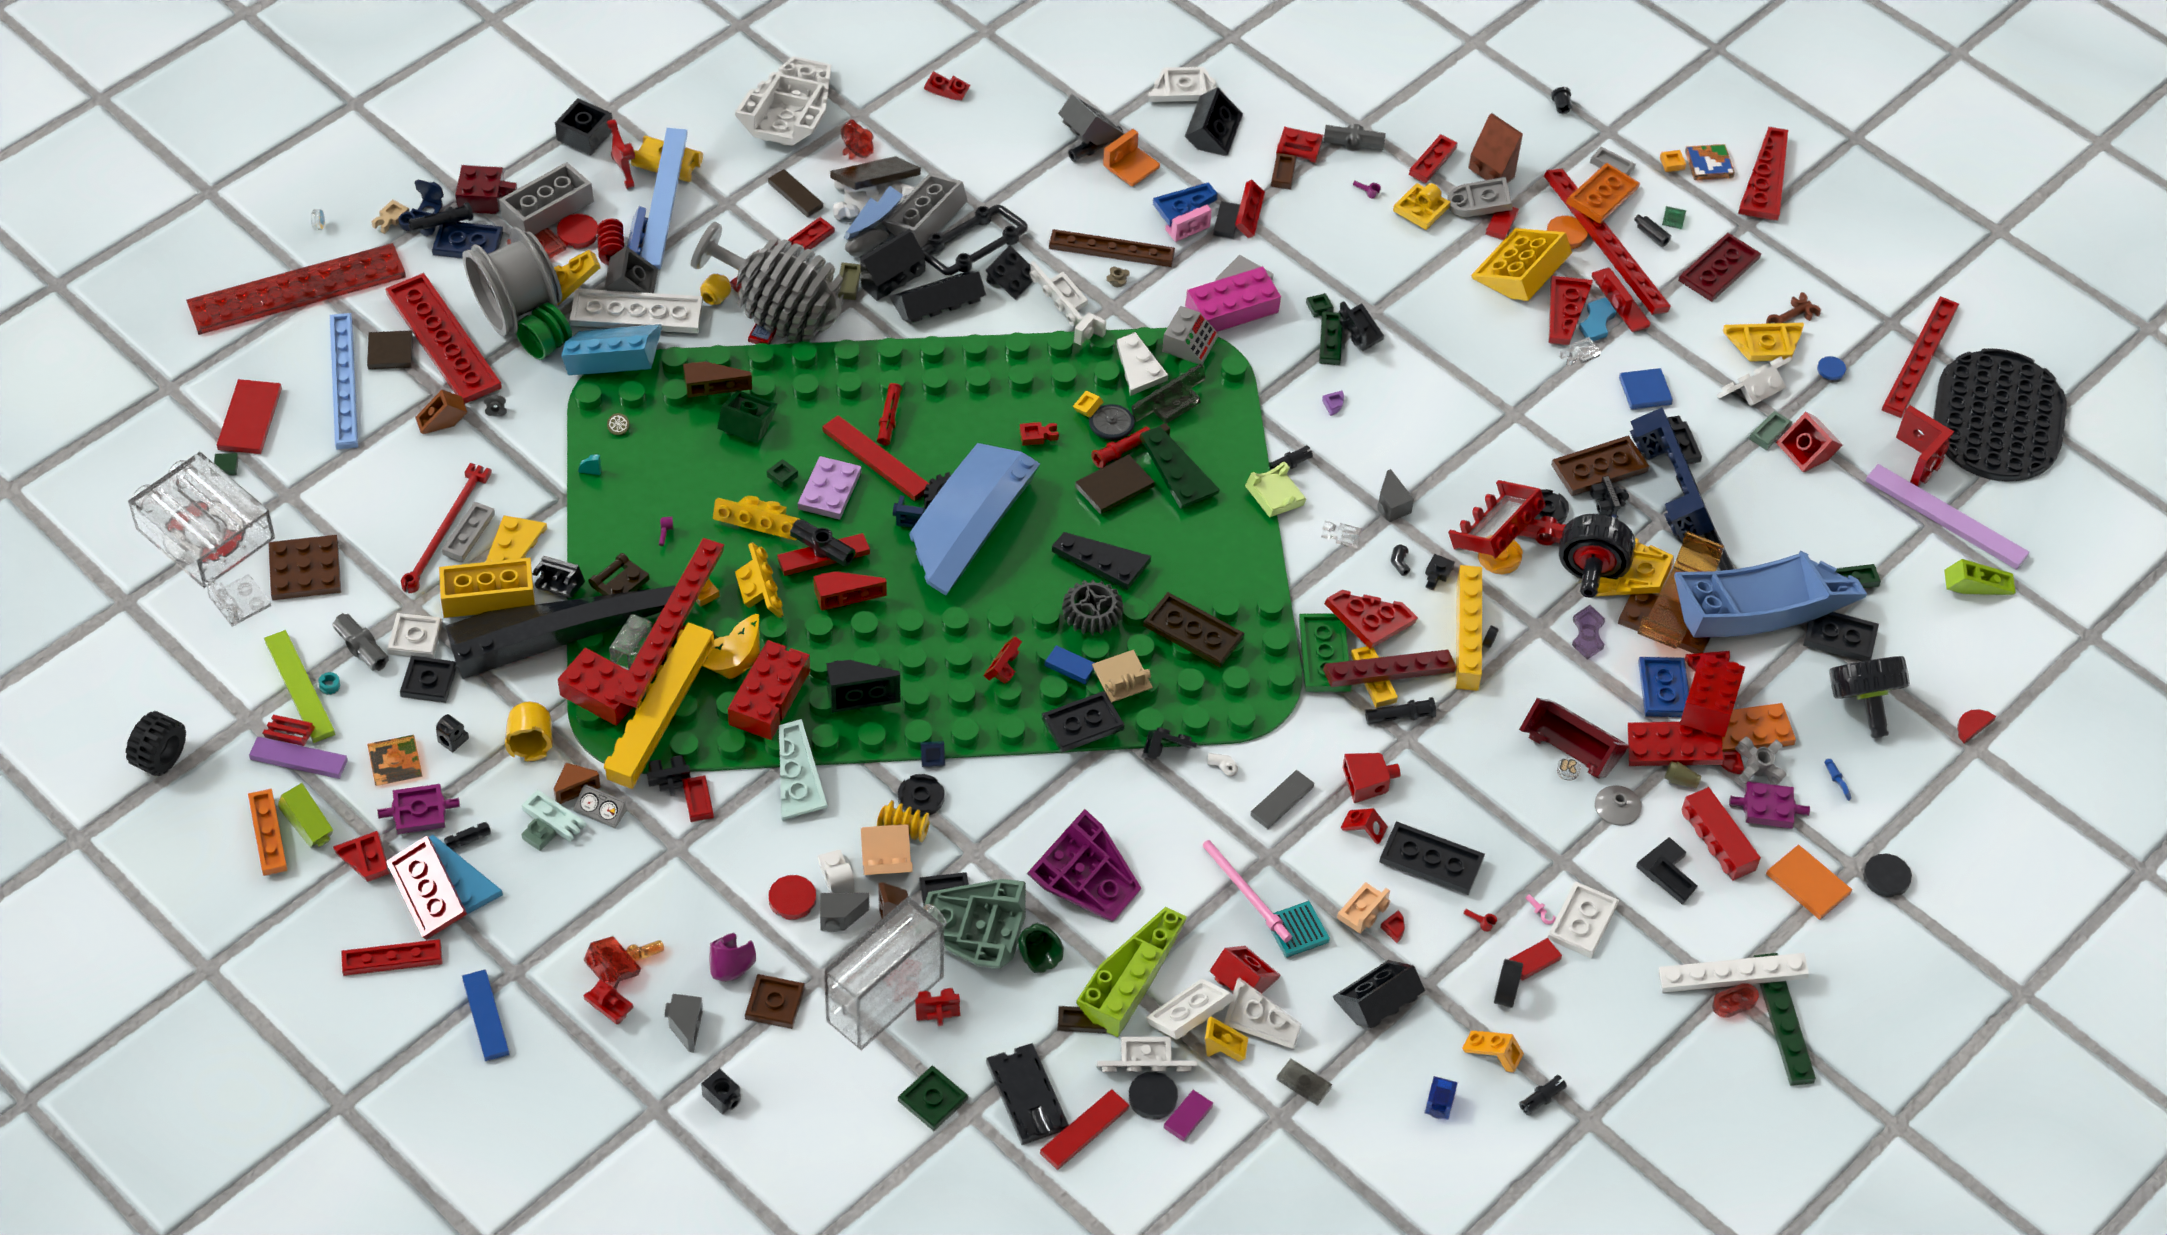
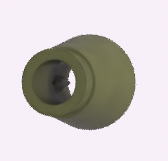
(1681, 775)

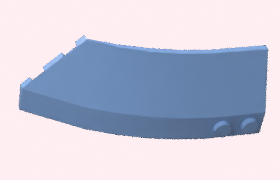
(969, 511)
(1763, 596)

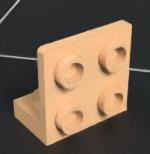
(886, 849)

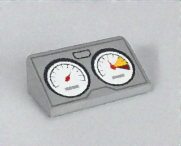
(600, 806)

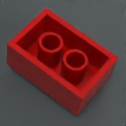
(592, 684)

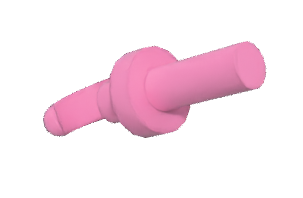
(1539, 908)

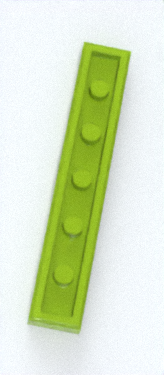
(299, 685)

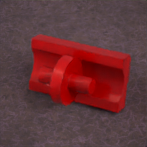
(608, 1002)
(937, 1007)

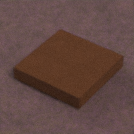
(774, 1001)

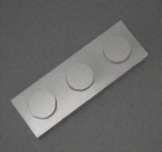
(468, 531)

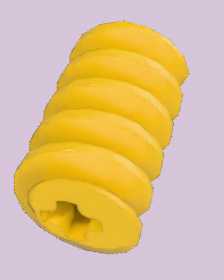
(917, 826)

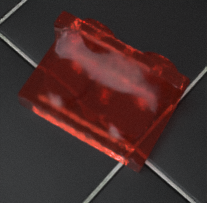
(610, 961)

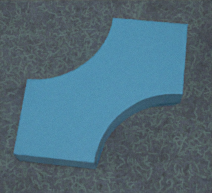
(1599, 314)

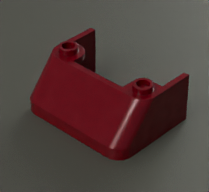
(1574, 736)

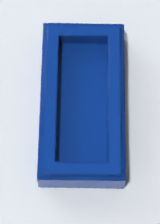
(1070, 664)

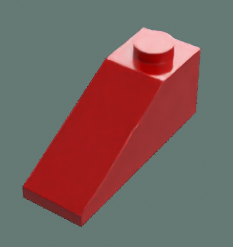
(842, 589)

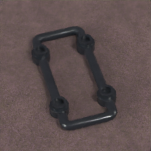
(964, 261)

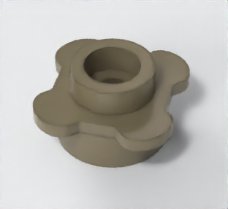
(1117, 276)

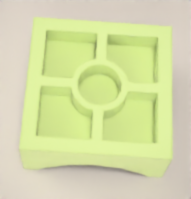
(1275, 490)

